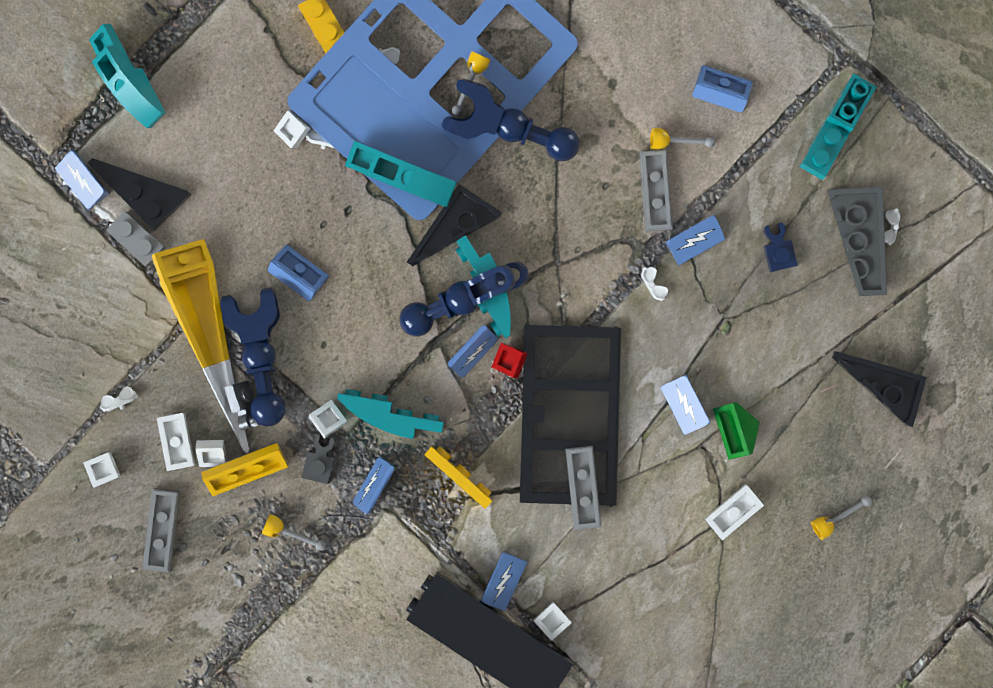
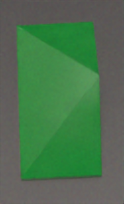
(737, 429)

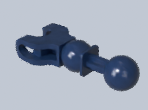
(509, 124)
(462, 298)
(258, 353)

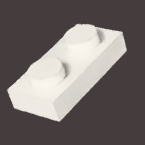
(176, 441)
(733, 512)

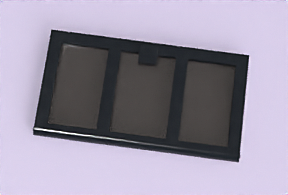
(569, 403)

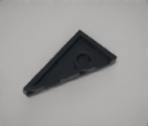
(147, 197)
(462, 217)
(893, 387)

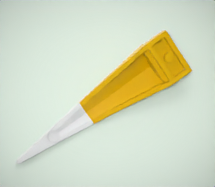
(192, 291)

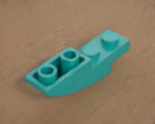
(123, 80)
(837, 126)
(400, 174)
(496, 307)
(378, 413)

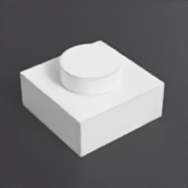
(292, 129)
(327, 419)
(211, 453)
(102, 469)
(552, 621)

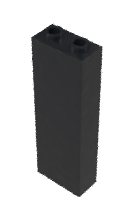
(486, 636)

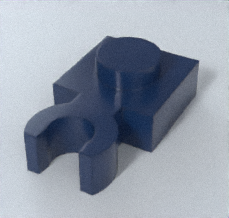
(779, 253)

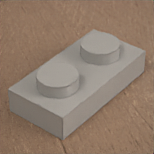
(135, 238)

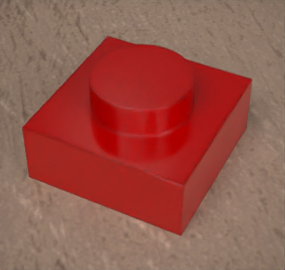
(509, 360)

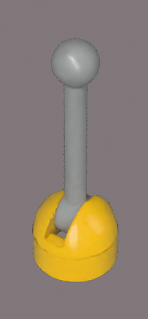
(477, 65)
(660, 139)
(824, 526)
(275, 527)

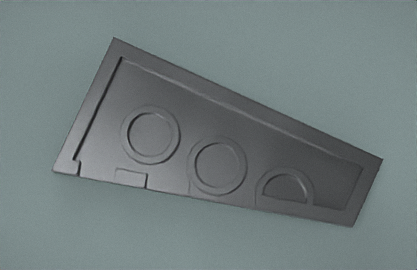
(861, 228)

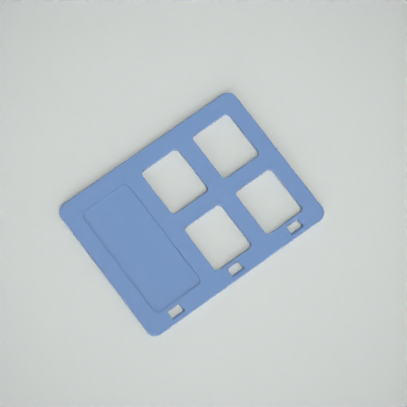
(385, 109)

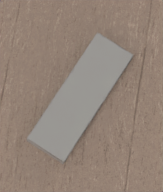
(655, 190)
(583, 487)
(161, 530)

